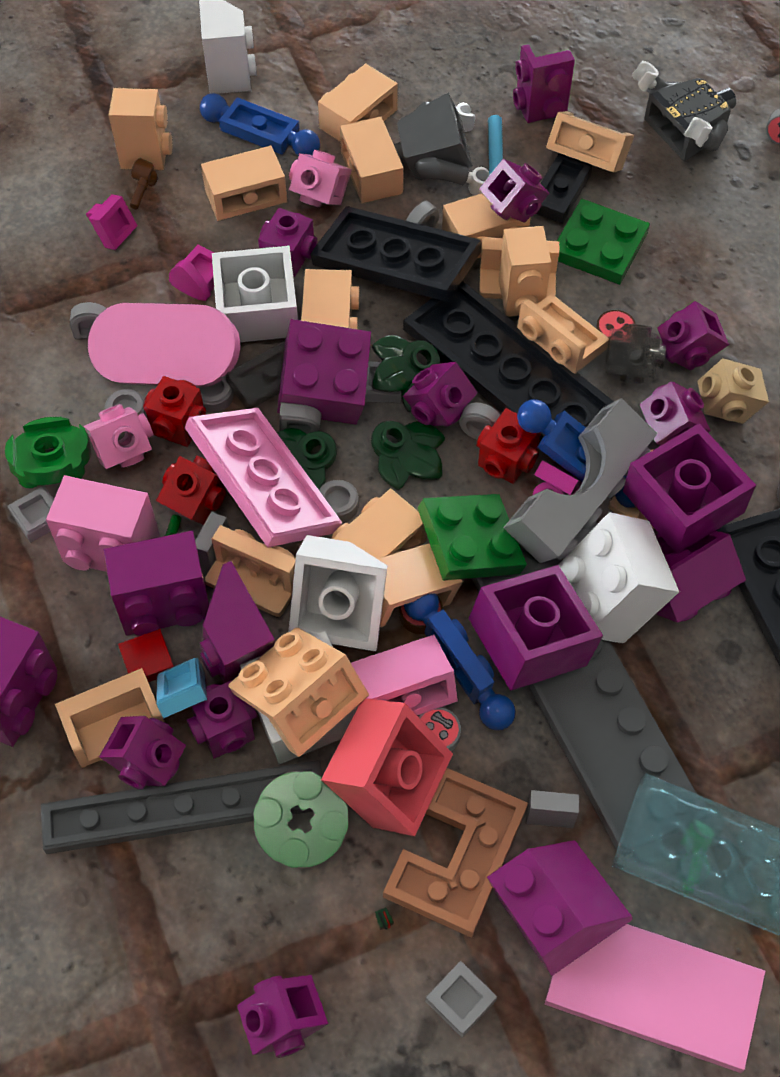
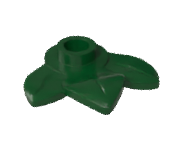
(400, 363)
(300, 446)
(411, 455)

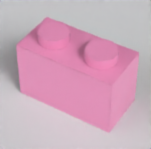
(410, 675)

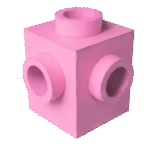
(319, 179)
(105, 433)

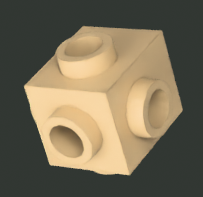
(732, 391)

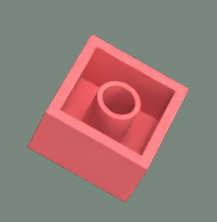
(388, 766)

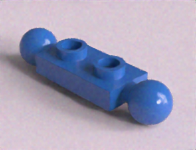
(258, 125)
(560, 439)
(471, 671)

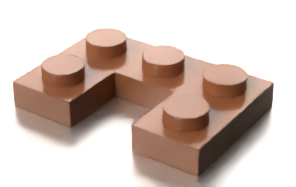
(461, 891)

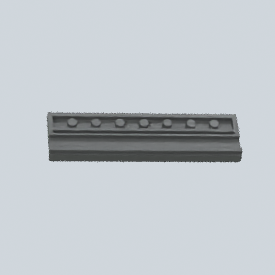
(603, 727)

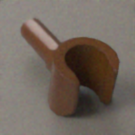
(145, 174)

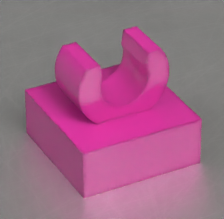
(112, 221)
(555, 480)

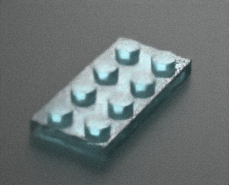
(703, 852)

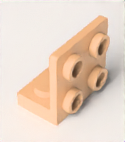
(301, 688)

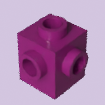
(514, 191)
(289, 230)
(692, 336)
(440, 394)
(673, 411)
(222, 721)
(143, 751)
(282, 1015)

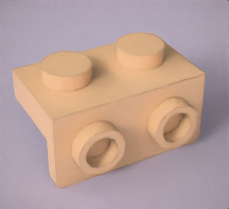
(561, 332)
(264, 570)

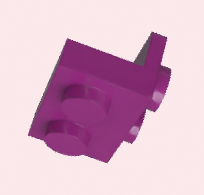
(543, 84)

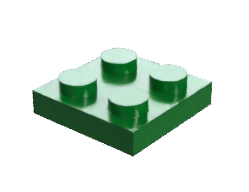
(601, 241)
(470, 536)

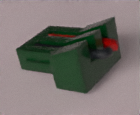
(384, 919)

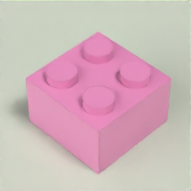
(97, 517)

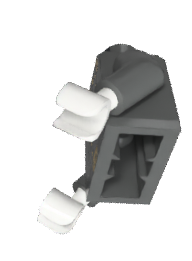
(685, 113)
(436, 143)

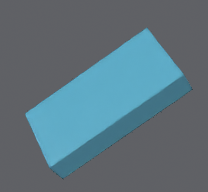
(180, 687)

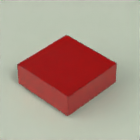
(148, 653)

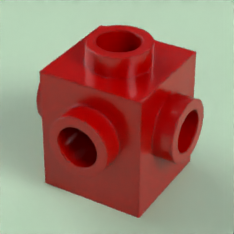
(170, 407)
(507, 448)
(192, 489)

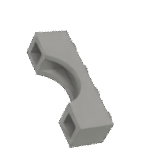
(551, 520)

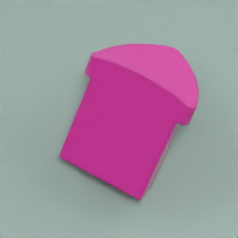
(194, 274)

